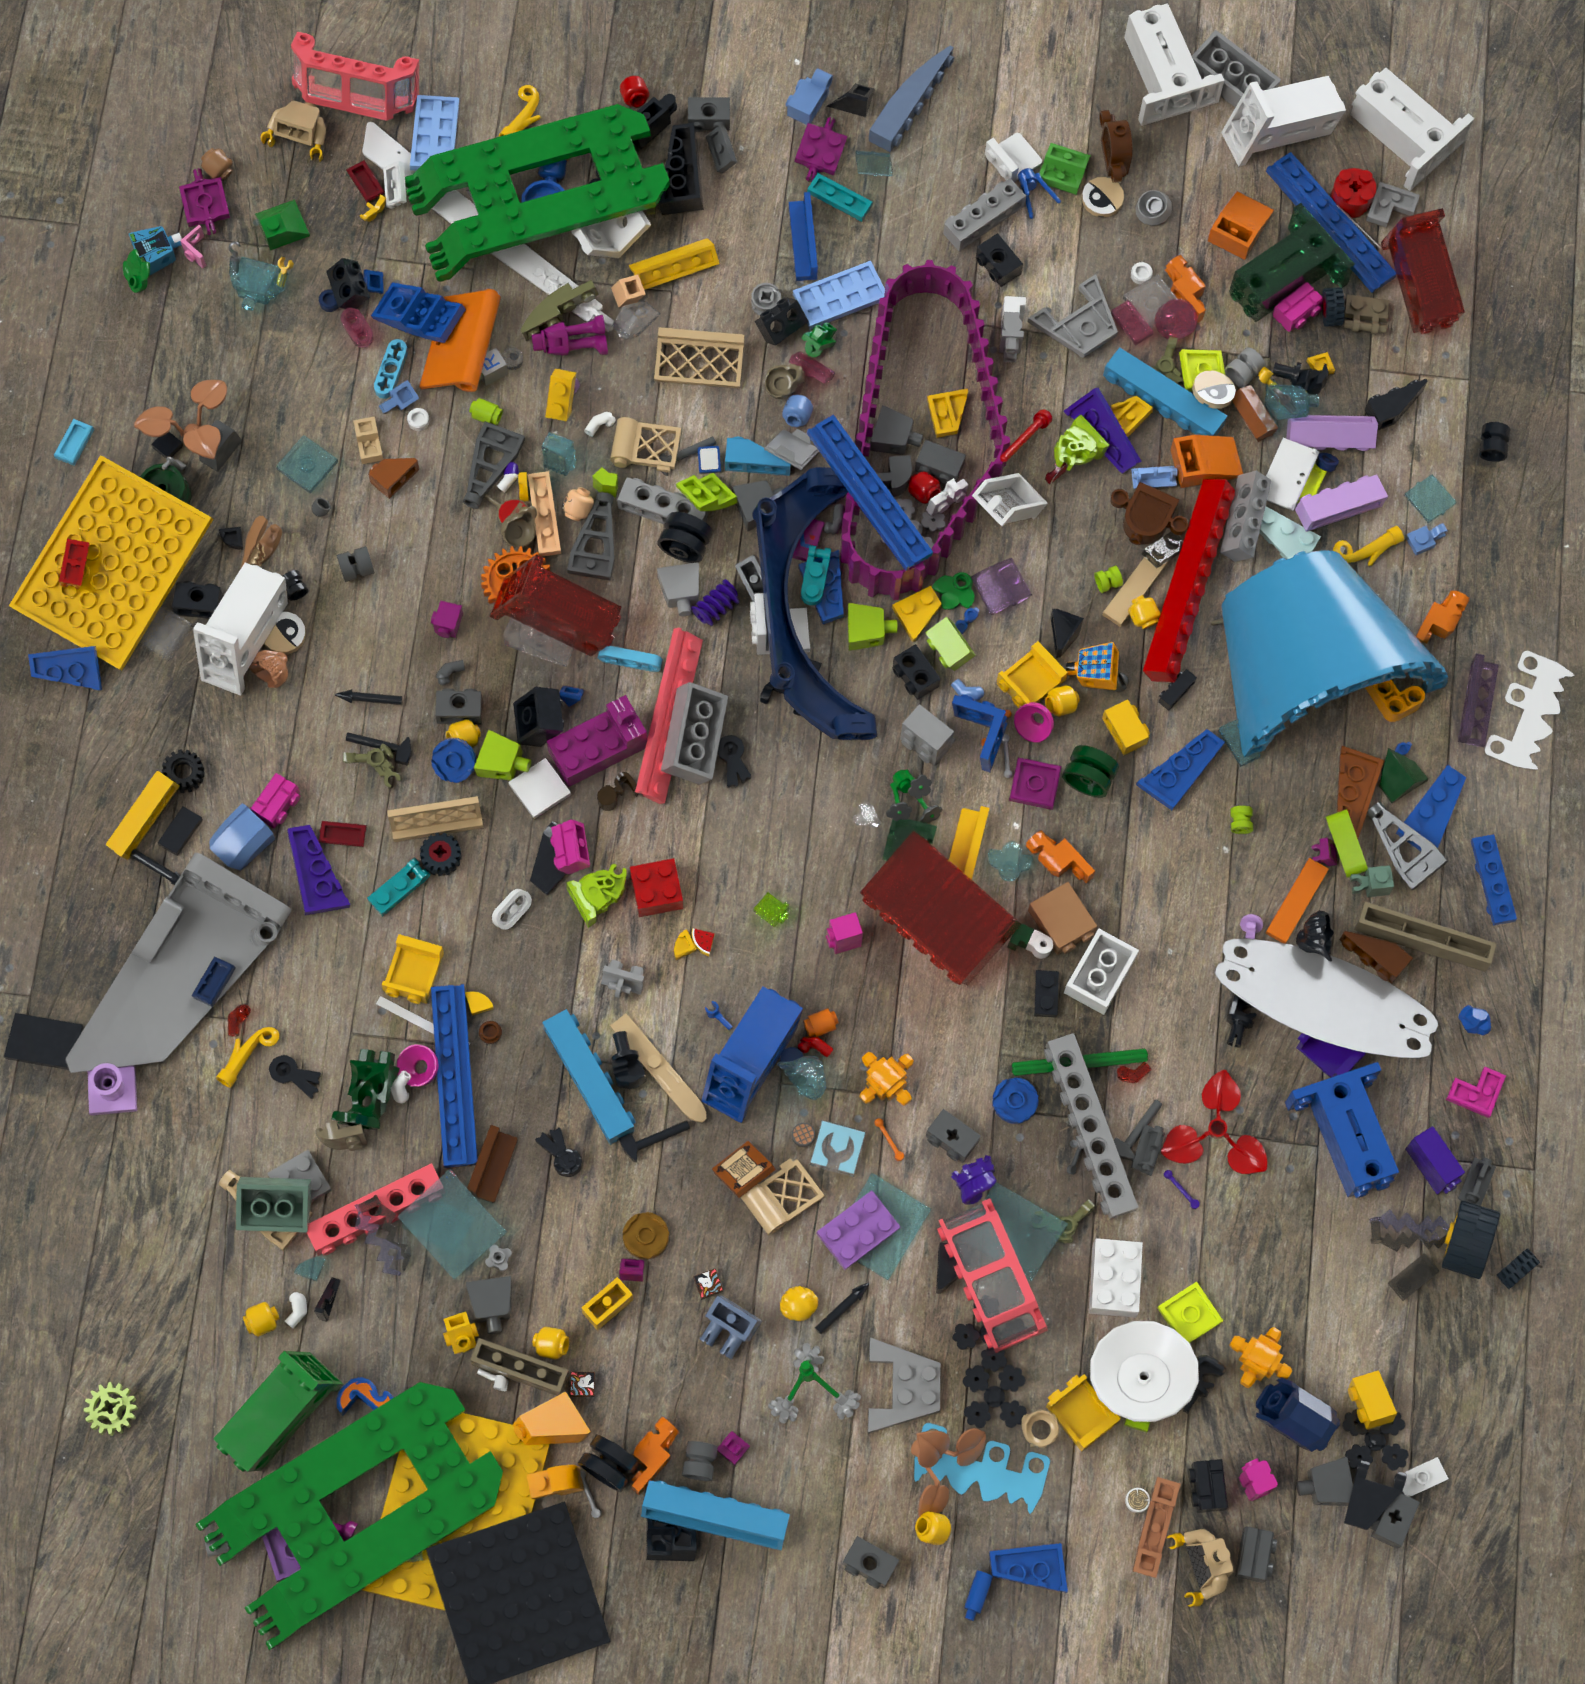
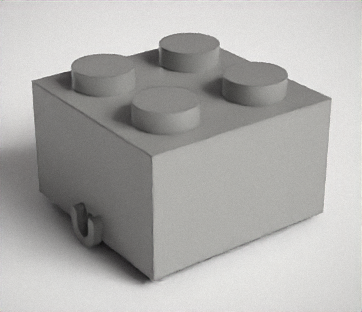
(926, 735)

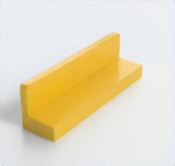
(675, 263)
(142, 815)
(968, 839)

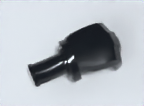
(1311, 380)
(1238, 1020)
(625, 1064)
(1206, 1367)

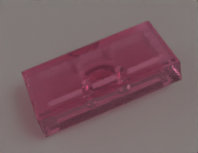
(1132, 322)
(812, 367)

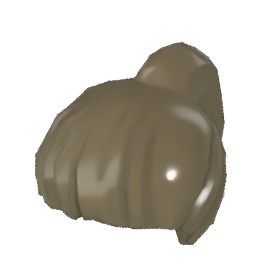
(784, 380)
(520, 527)

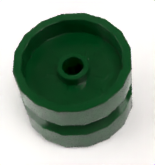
(169, 480)
(1090, 771)

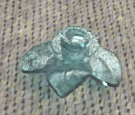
(1011, 858)

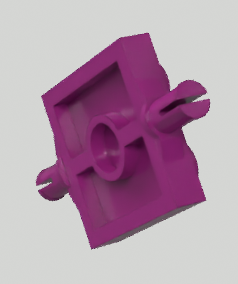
(820, 149)
(204, 201)

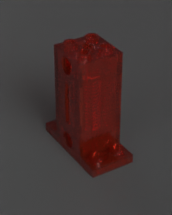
(1424, 271)
(557, 607)

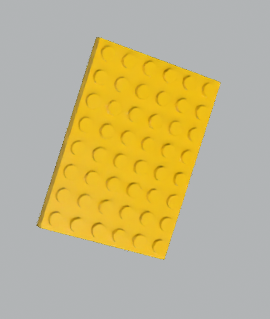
(133, 560)
(476, 1437)

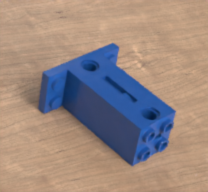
(751, 1053)
(1350, 1129)

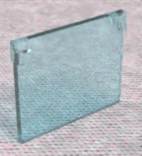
(907, 1213)
(451, 1224)
(1028, 1227)

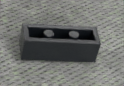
(1177, 689)

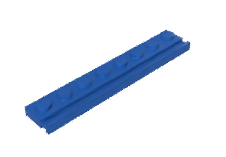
(1304, 189)
(869, 492)
(454, 1076)

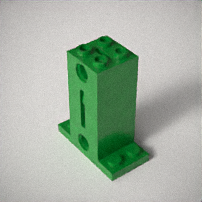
(276, 1410)

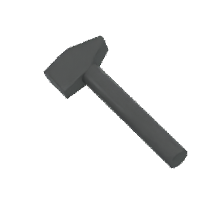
(687, 451)
(1124, 1148)

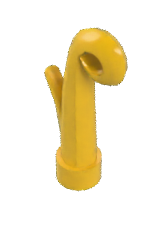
(524, 118)
(1374, 549)
(239, 1056)

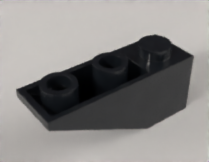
(1392, 405)

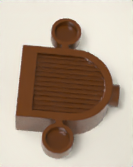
(1116, 145)
(1148, 514)

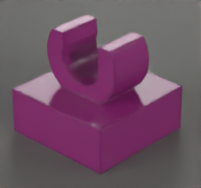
(1327, 850)
(733, 1448)

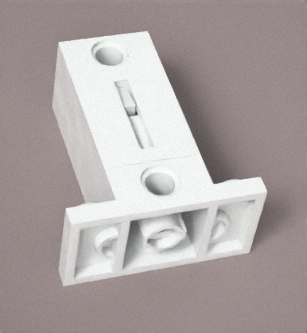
(1167, 67)
(1282, 116)
(1408, 124)
(239, 627)

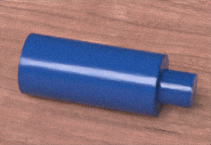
(977, 1594)

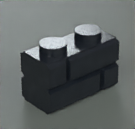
(1208, 1486)

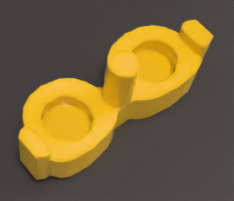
(372, 213)

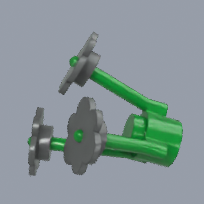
(917, 787)

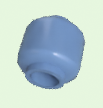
(797, 410)

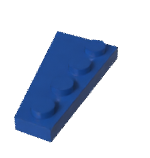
(1176, 775)
(1435, 808)

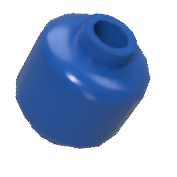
(553, 171)

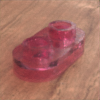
(358, 328)

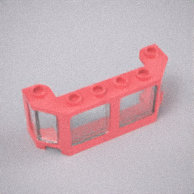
(352, 83)
(992, 1276)

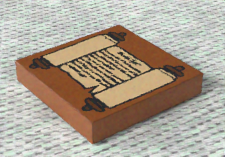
(743, 1169)

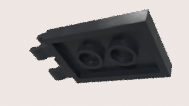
(41, 1040)

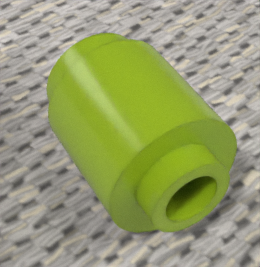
(486, 411)

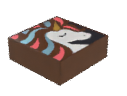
(708, 1284)
(582, 1384)

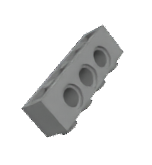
(650, 509)
(1245, 516)

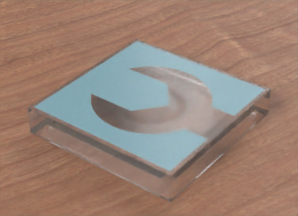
(837, 1148)

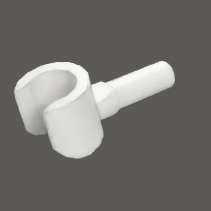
(501, 1382)

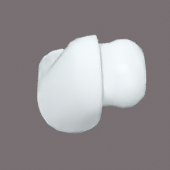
(398, 1087)
(299, 1309)

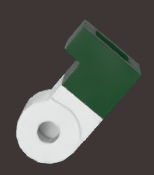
(1031, 940)

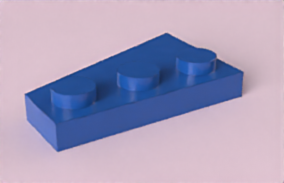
(832, 602)
(68, 666)
(1032, 1566)

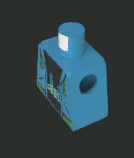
(155, 247)

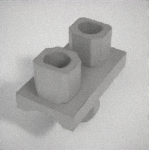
(623, 980)

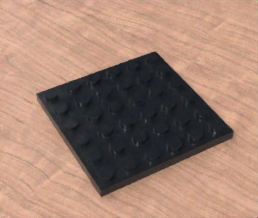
(518, 1595)

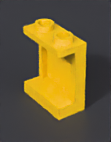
(1032, 676)
(413, 969)
(1081, 1412)

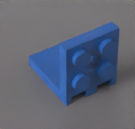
(987, 715)

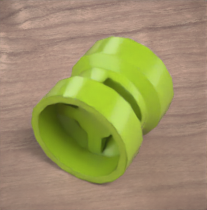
(1108, 579)
(1241, 819)

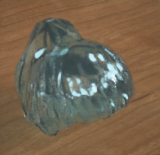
(806, 1075)

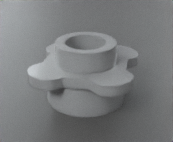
(499, 1264)

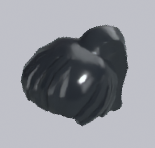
(1316, 935)

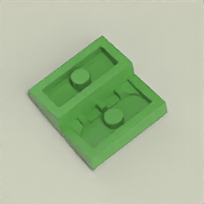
(1064, 168)

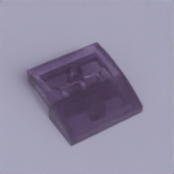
(1001, 586)

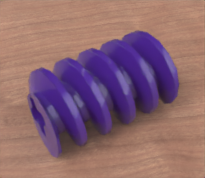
(715, 603)

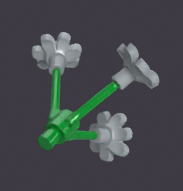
(808, 1361)

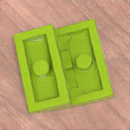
(707, 493)

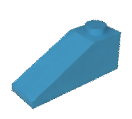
(749, 457)

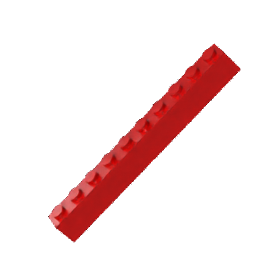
(1189, 580)

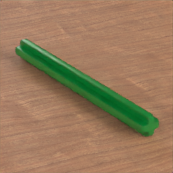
(1090, 1060)

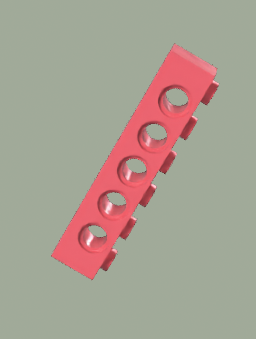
(340, 1218)

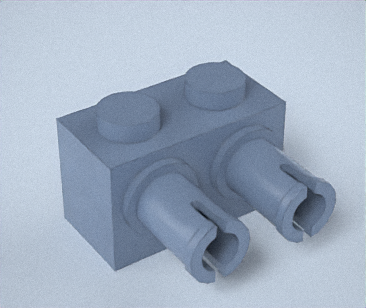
(729, 1316)

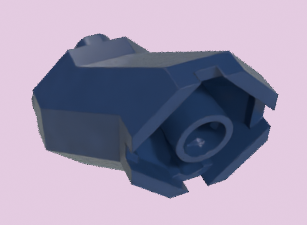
(1297, 1415)

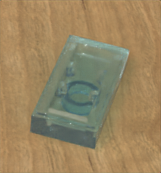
(1231, 736)

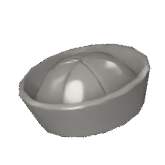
(1153, 207)

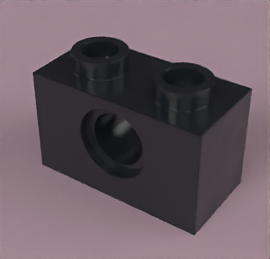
(997, 249)
(185, 594)

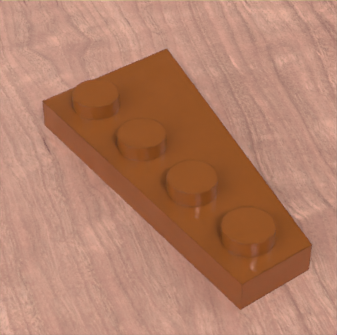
(1357, 784)

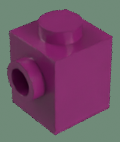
(447, 619)

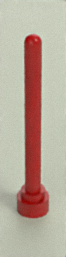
(1040, 420)

